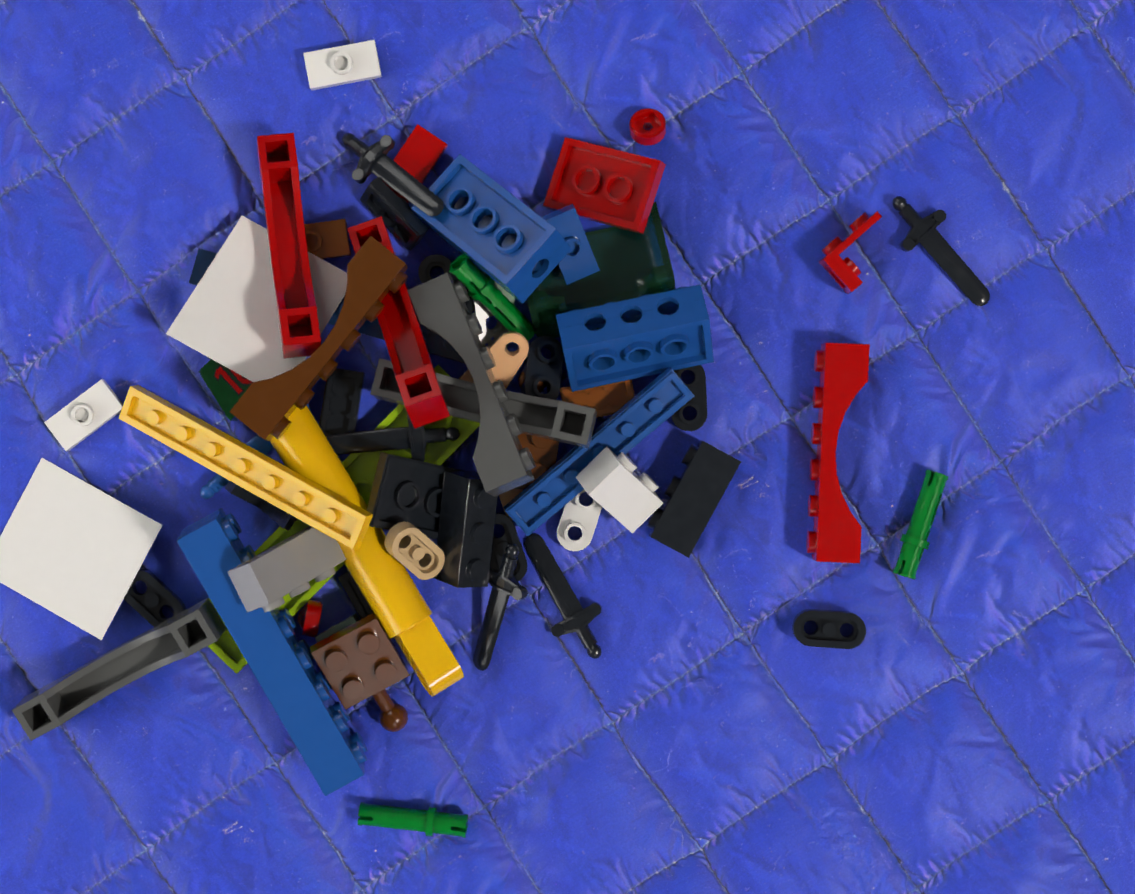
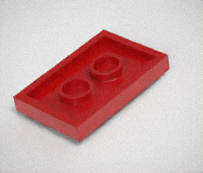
(605, 184)

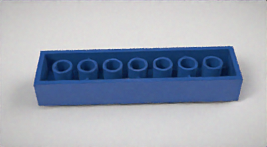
(276, 656)

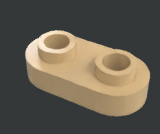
(414, 550)

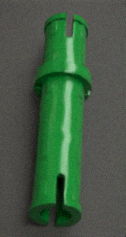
(483, 288)
(920, 525)
(413, 819)

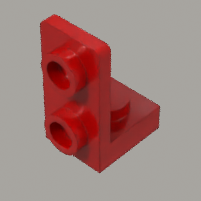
(845, 271)

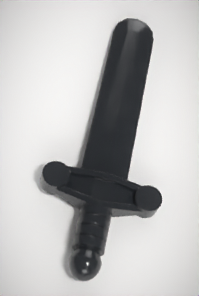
(375, 160)
(925, 232)
(392, 439)
(503, 586)
(575, 617)

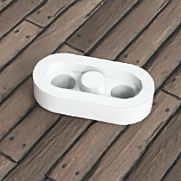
(580, 516)

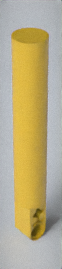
(374, 570)

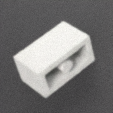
(619, 489)

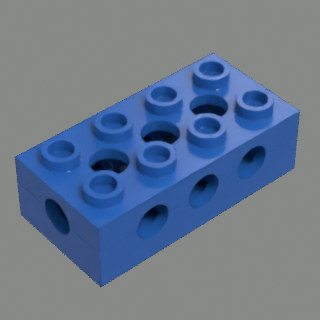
(529, 244)
(651, 334)

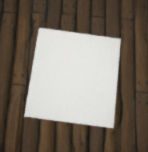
(235, 306)
(73, 548)

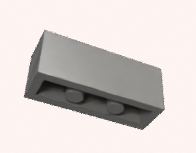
(286, 569)

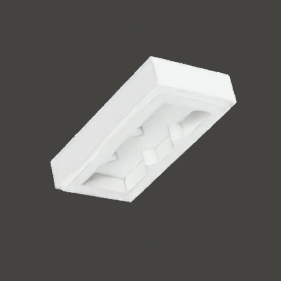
(342, 65)
(84, 415)

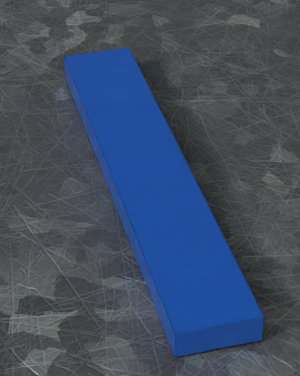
(618, 433)

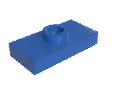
(580, 259)

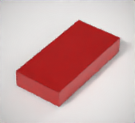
(419, 155)

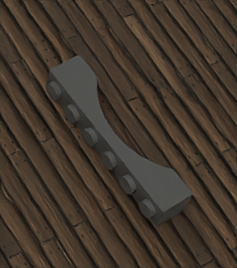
(536, 415)
(498, 452)
(95, 680)

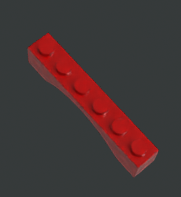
(288, 245)
(405, 341)
(835, 529)

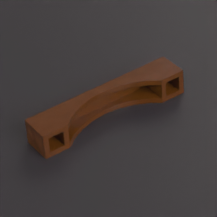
(369, 279)

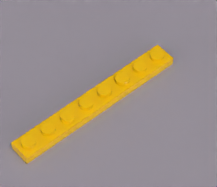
(246, 467)

